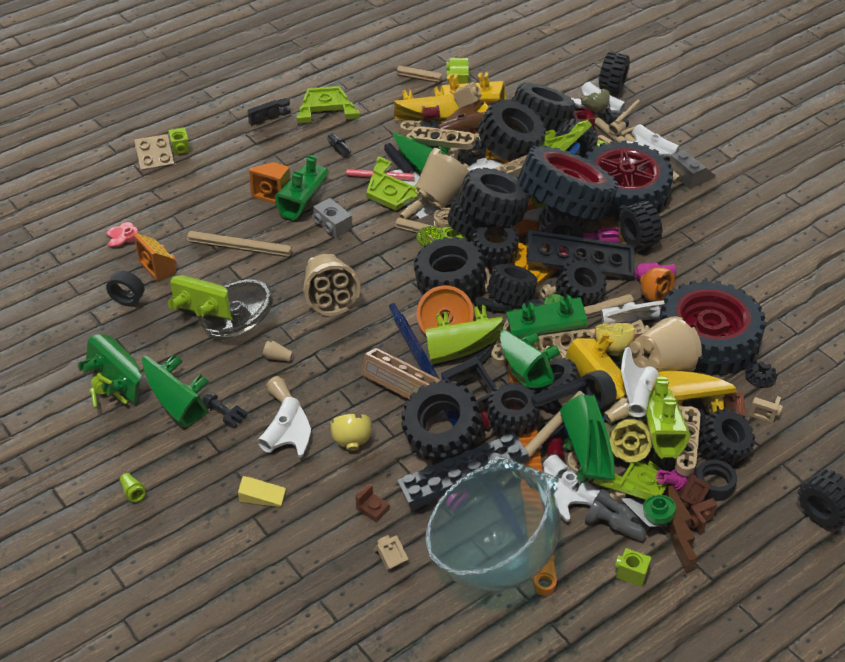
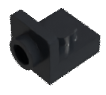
(609, 117)

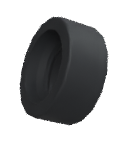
(129, 280)
(606, 386)
(720, 468)

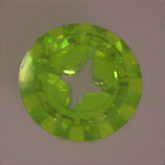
(424, 234)

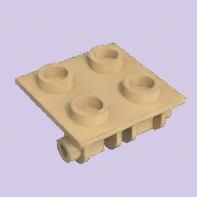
(154, 151)

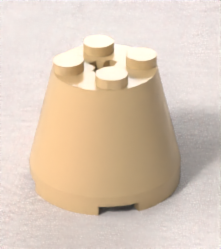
(440, 179)
(330, 285)
(668, 346)

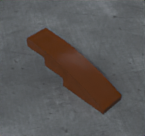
(680, 532)

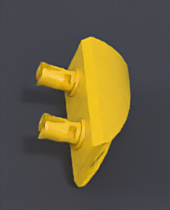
(489, 90)
(411, 109)
(591, 356)
(696, 386)

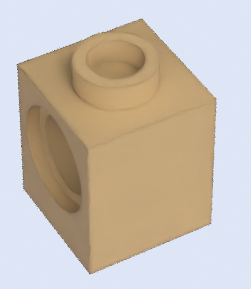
(467, 94)

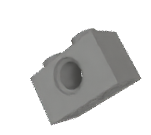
(332, 217)

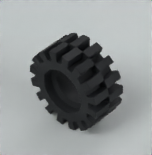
(471, 159)

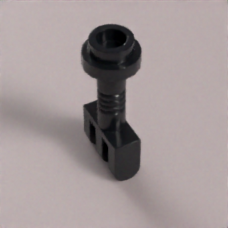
(231, 416)

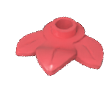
(121, 234)

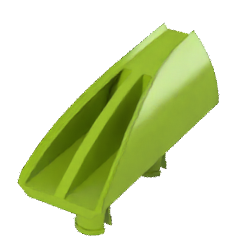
(200, 297)
(461, 339)
(666, 421)

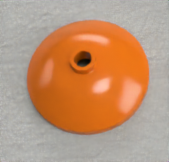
(441, 300)

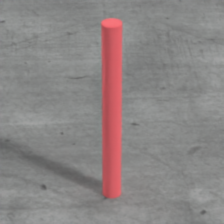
(364, 173)

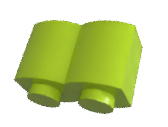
(460, 67)

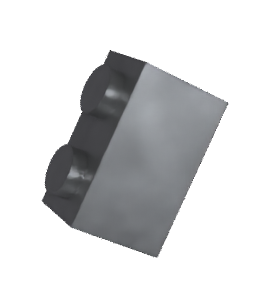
(690, 169)

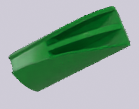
(415, 152)
(300, 188)
(548, 318)
(527, 362)
(113, 363)
(177, 399)
(588, 438)

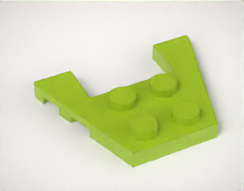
(325, 100)
(564, 141)
(387, 189)
(637, 481)

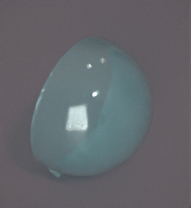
(495, 526)

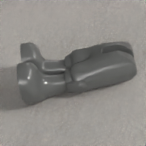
(623, 520)

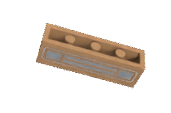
(394, 373)

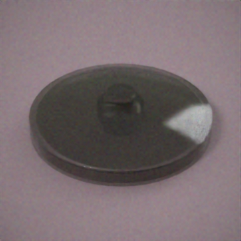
(248, 304)

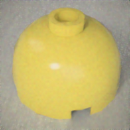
(621, 333)
(351, 431)
(631, 440)

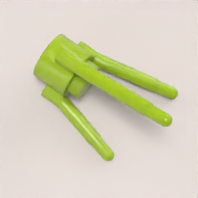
(96, 384)

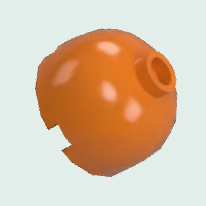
(657, 283)

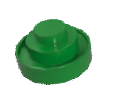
(659, 509)

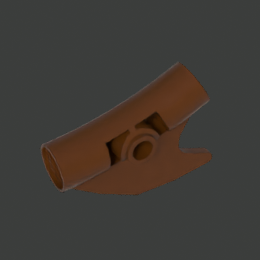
(464, 118)

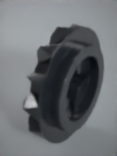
(758, 378)

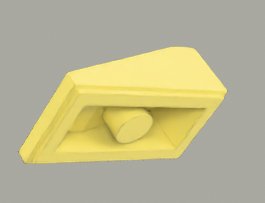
(260, 492)

